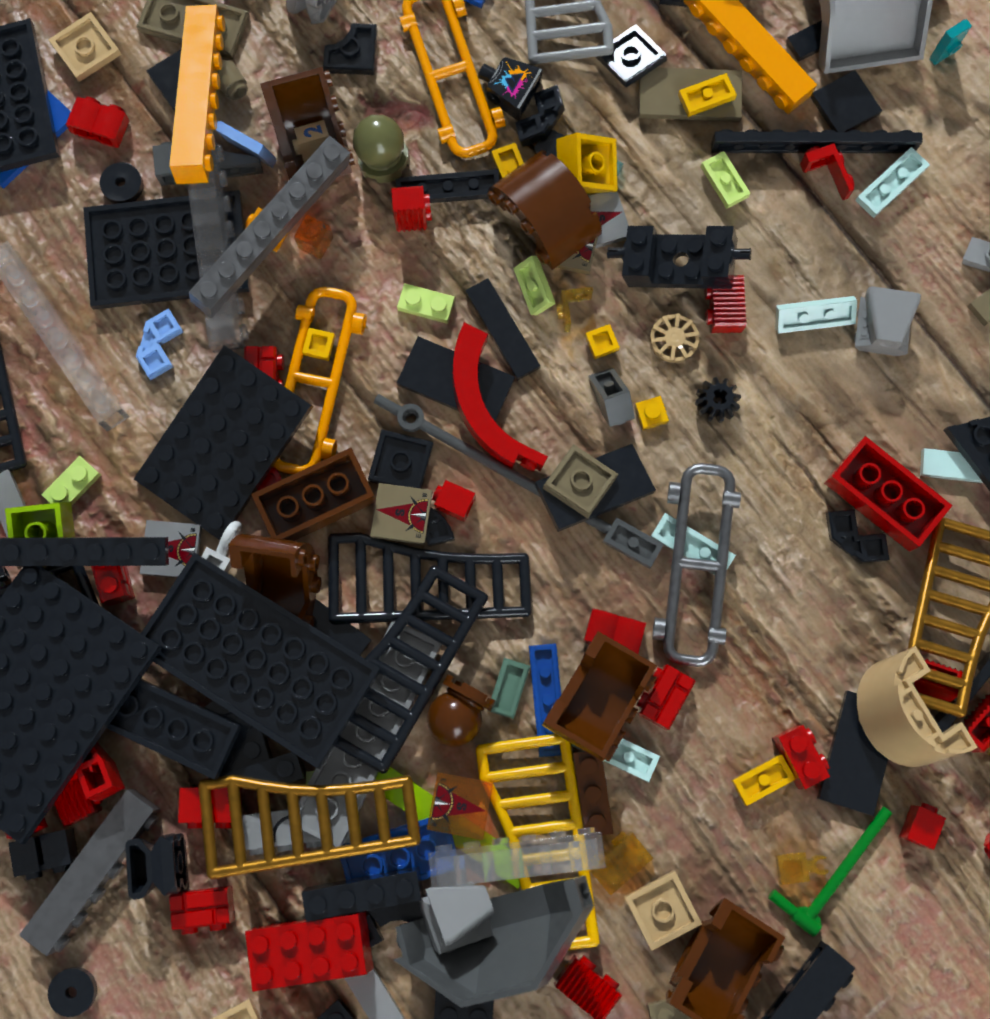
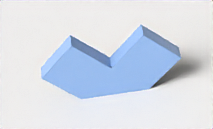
(156, 333)

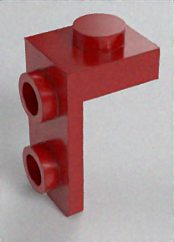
(830, 156)

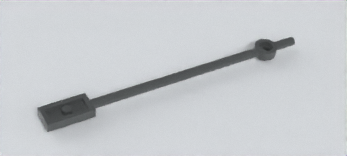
(619, 535)

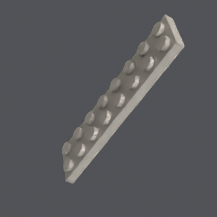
(343, 768)

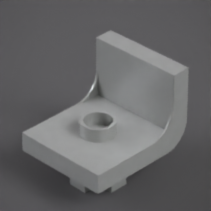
(872, 33)

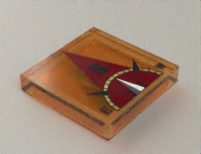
(460, 806)

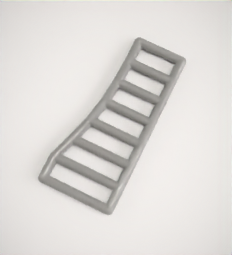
(535, 35)

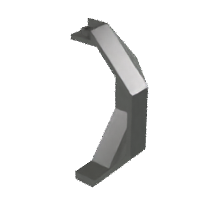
(527, 945)

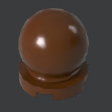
(456, 715)

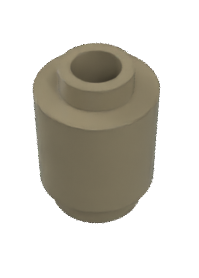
(232, 81)

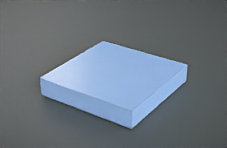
(246, 143)

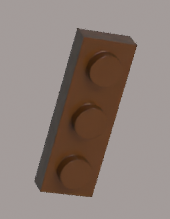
(593, 792)

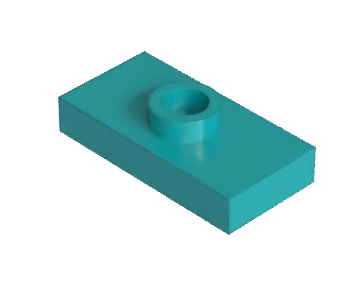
(950, 42)

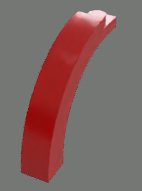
(473, 410)

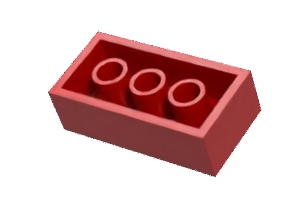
(888, 494)
(308, 951)

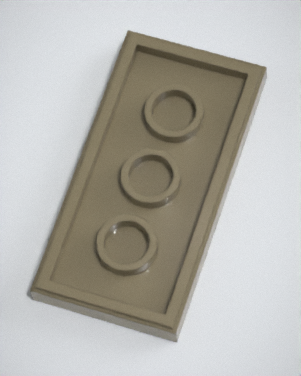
(166, 21)
(660, 94)

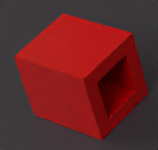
(453, 500)
(923, 826)

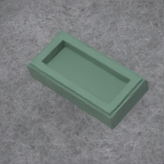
(509, 687)

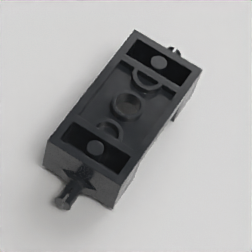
(652, 256)

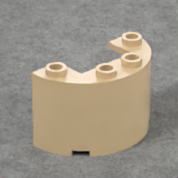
(898, 718)

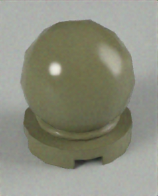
(380, 148)

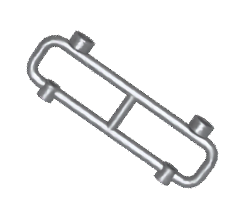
(664, 628)

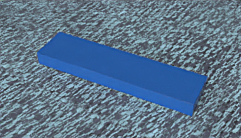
(545, 689)

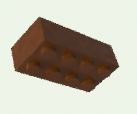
(314, 497)

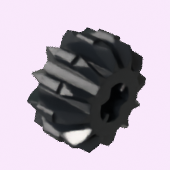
(717, 390)

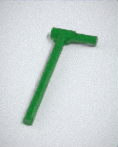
(807, 917)

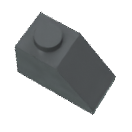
(612, 397)

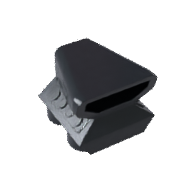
(156, 865)

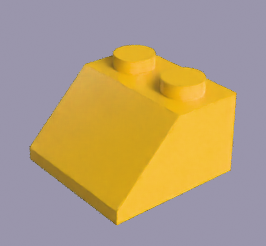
(590, 160)

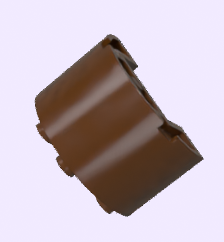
(299, 102)
(548, 206)
(280, 571)
(601, 697)
(723, 964)

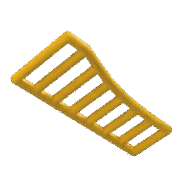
(570, 795)

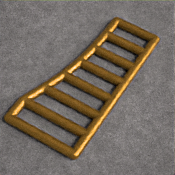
(921, 617)
(292, 792)

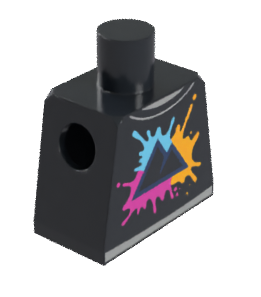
(511, 85)

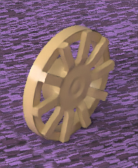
(674, 338)

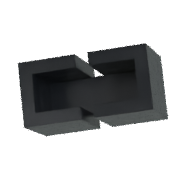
(44, 852)

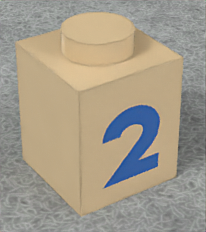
(309, 138)

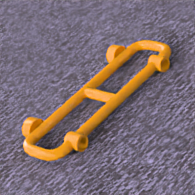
(492, 118)
(352, 323)

